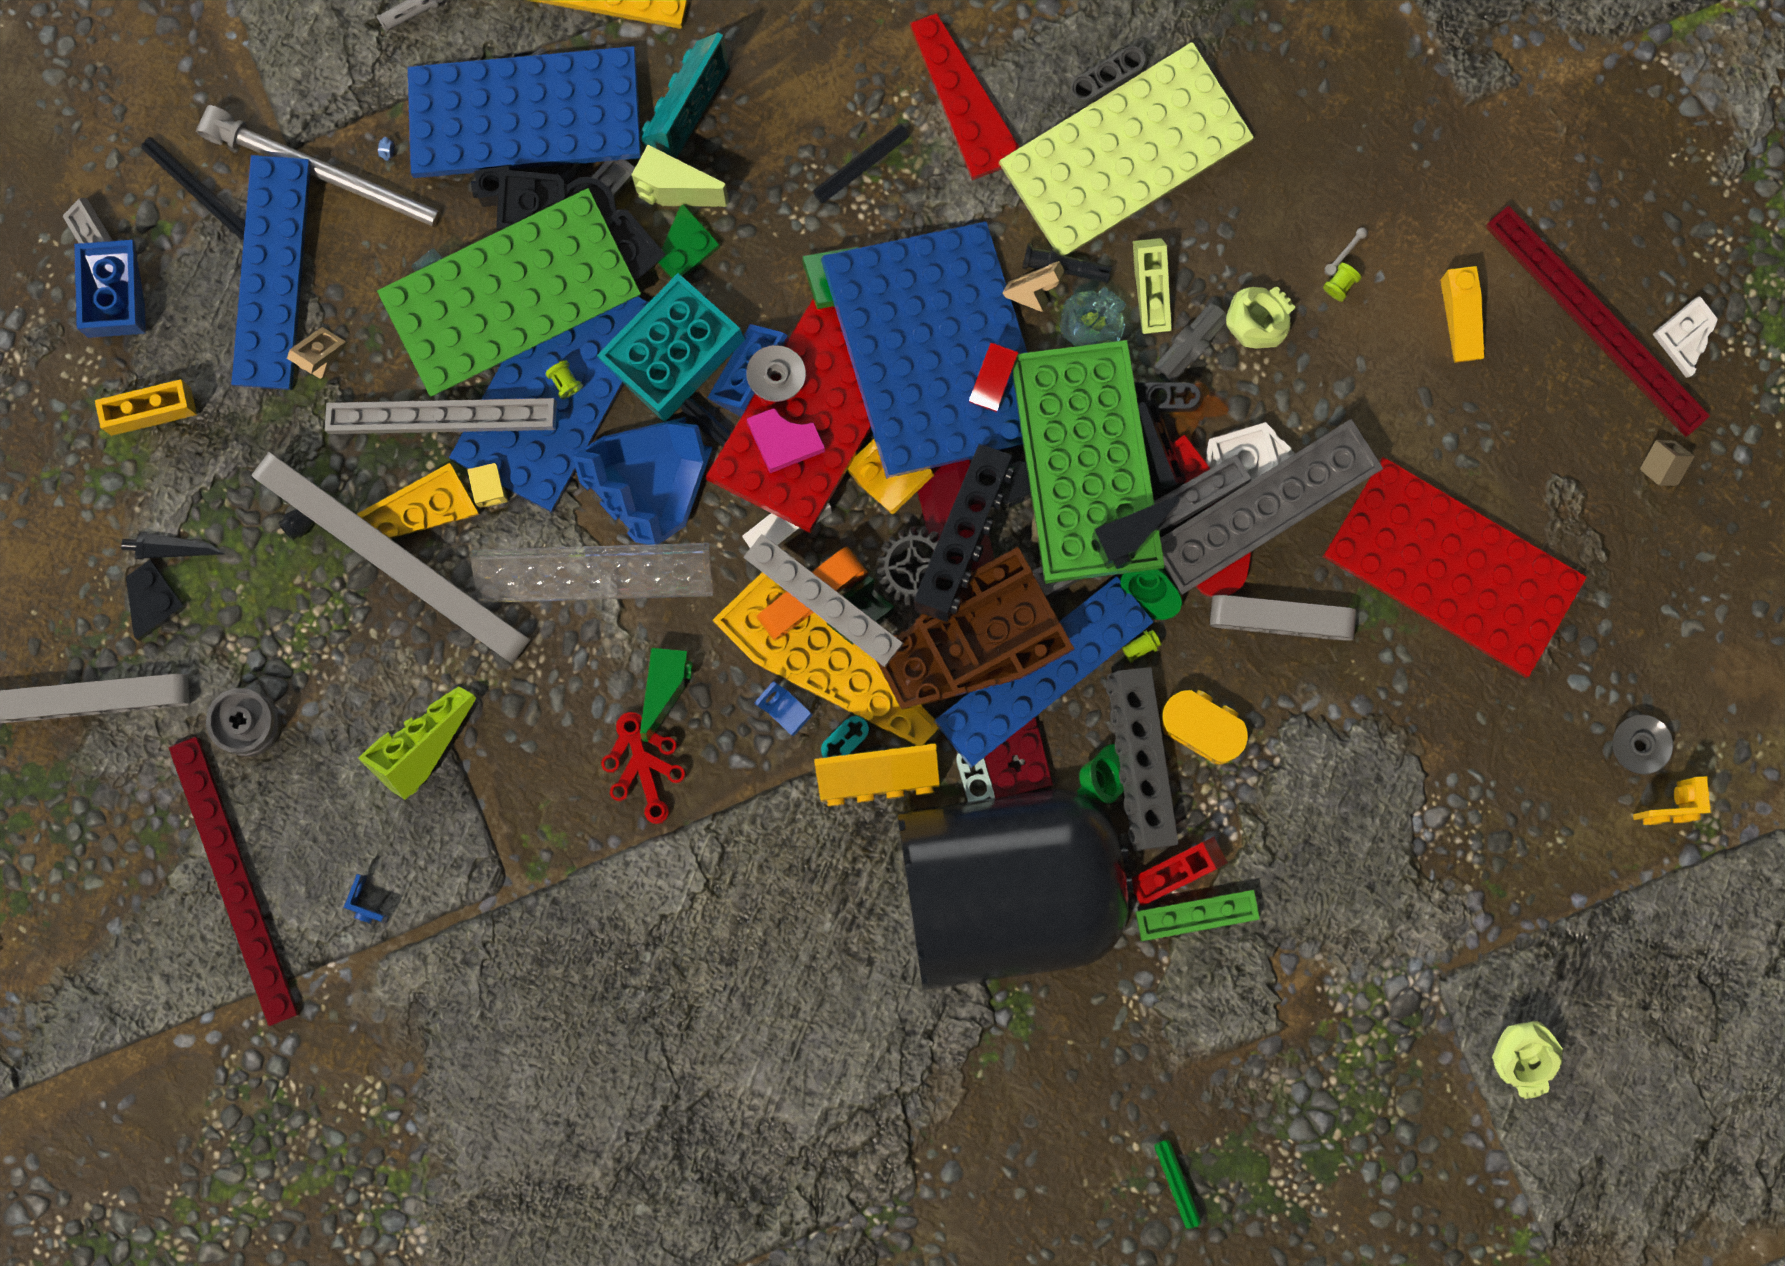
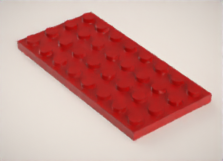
(826, 399)
(1455, 567)

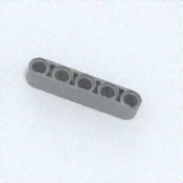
(1282, 617)

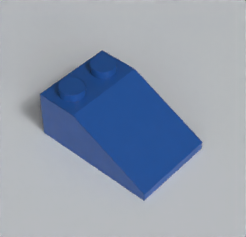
(108, 289)

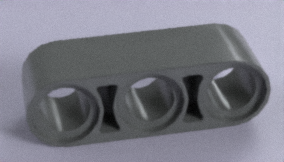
(1113, 66)

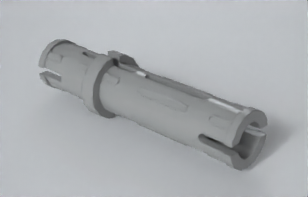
(395, 16)

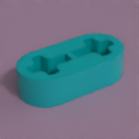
(840, 734)

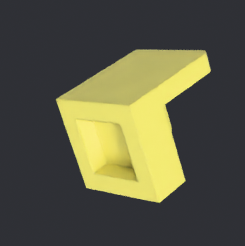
(487, 486)

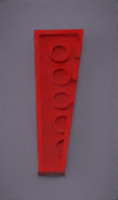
(969, 111)

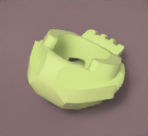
(1260, 317)
(1528, 1058)

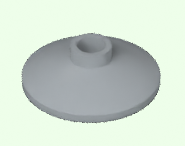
(778, 361)

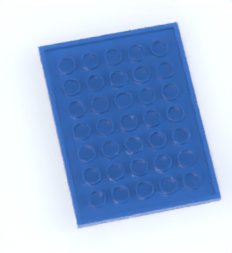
(917, 336)

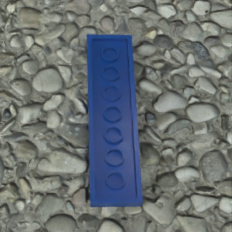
(271, 272)
(995, 713)

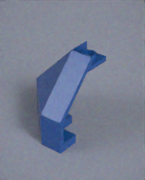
(646, 476)

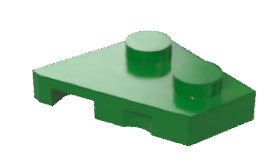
(686, 245)

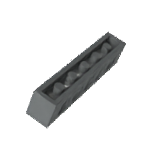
(1149, 745)

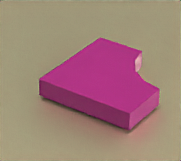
(782, 441)

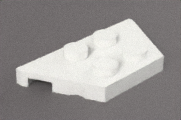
(1255, 446)

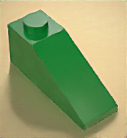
(664, 685)

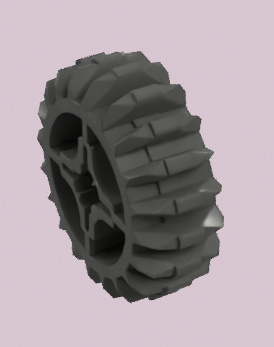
(914, 554)

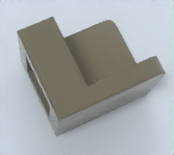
(1667, 462)

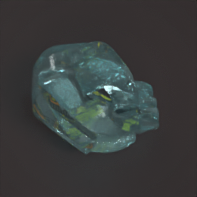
(1092, 318)

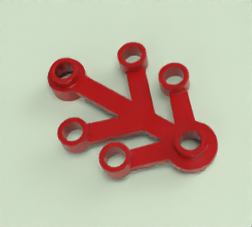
(641, 763)

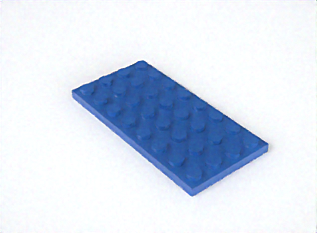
(524, 112)
(541, 461)

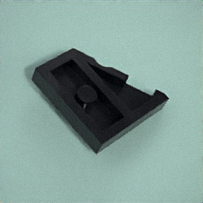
(150, 599)

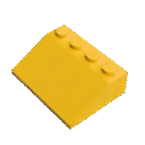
(877, 774)

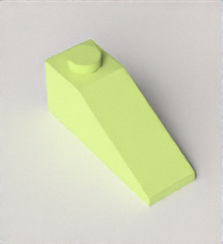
(1152, 285)

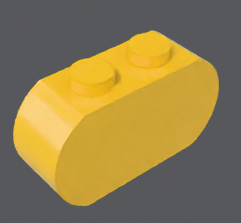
(1204, 726)

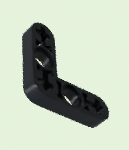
(1146, 390)

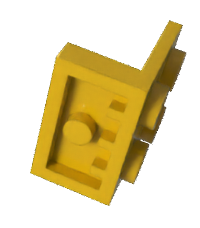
(889, 492)
(1693, 801)

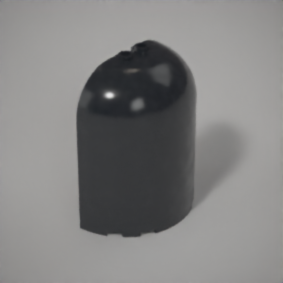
(1013, 886)

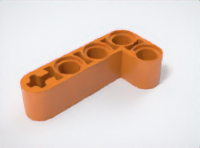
(787, 612)

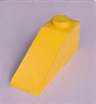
(1464, 313)

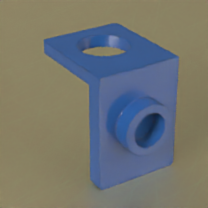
(784, 708)
(361, 913)

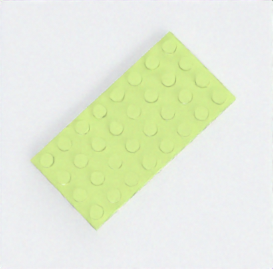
(1126, 150)

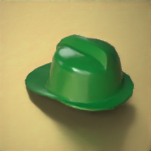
(1153, 592)
(1101, 776)

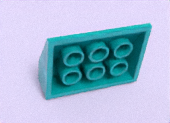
(687, 96)
(671, 347)

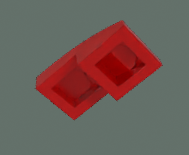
(993, 377)

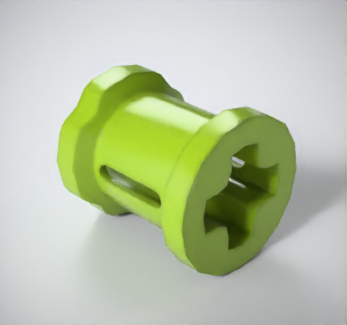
(1342, 282)
(564, 379)

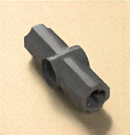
(1190, 343)

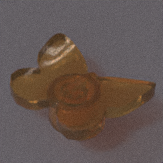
(1210, 408)

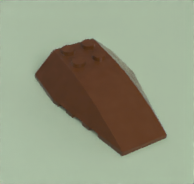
(994, 639)

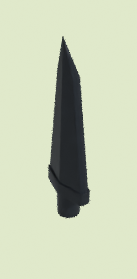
(160, 546)

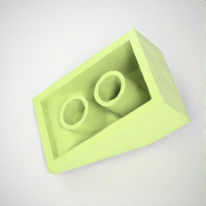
(674, 183)

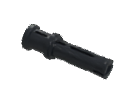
(1041, 258)

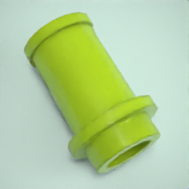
(1141, 645)

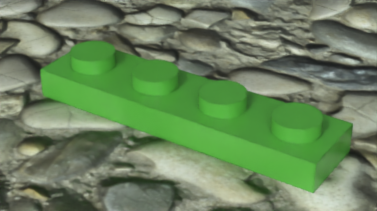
(1197, 915)

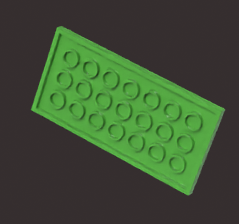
(509, 292)
(1082, 454)

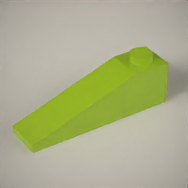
(411, 754)

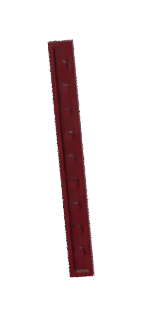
(1597, 321)
(233, 881)

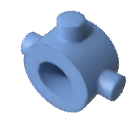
(386, 148)

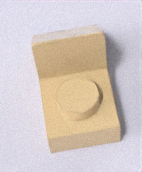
(1029, 287)
(317, 352)

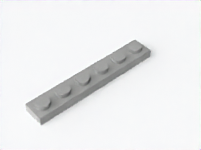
(823, 600)

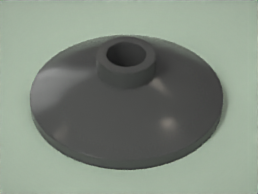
(1656, 741)

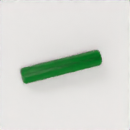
(1177, 1184)

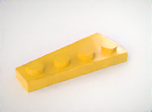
(422, 505)

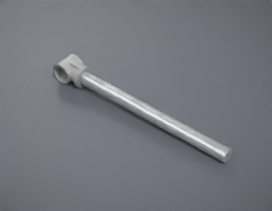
(220, 126)

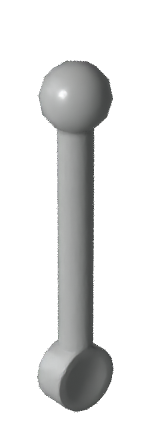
(1330, 269)

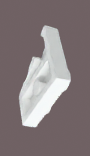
(1687, 334)

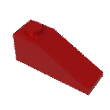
(1178, 871)

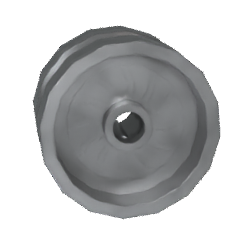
(226, 718)

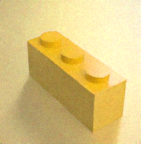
(145, 407)

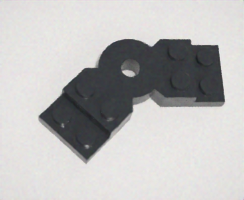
(531, 192)

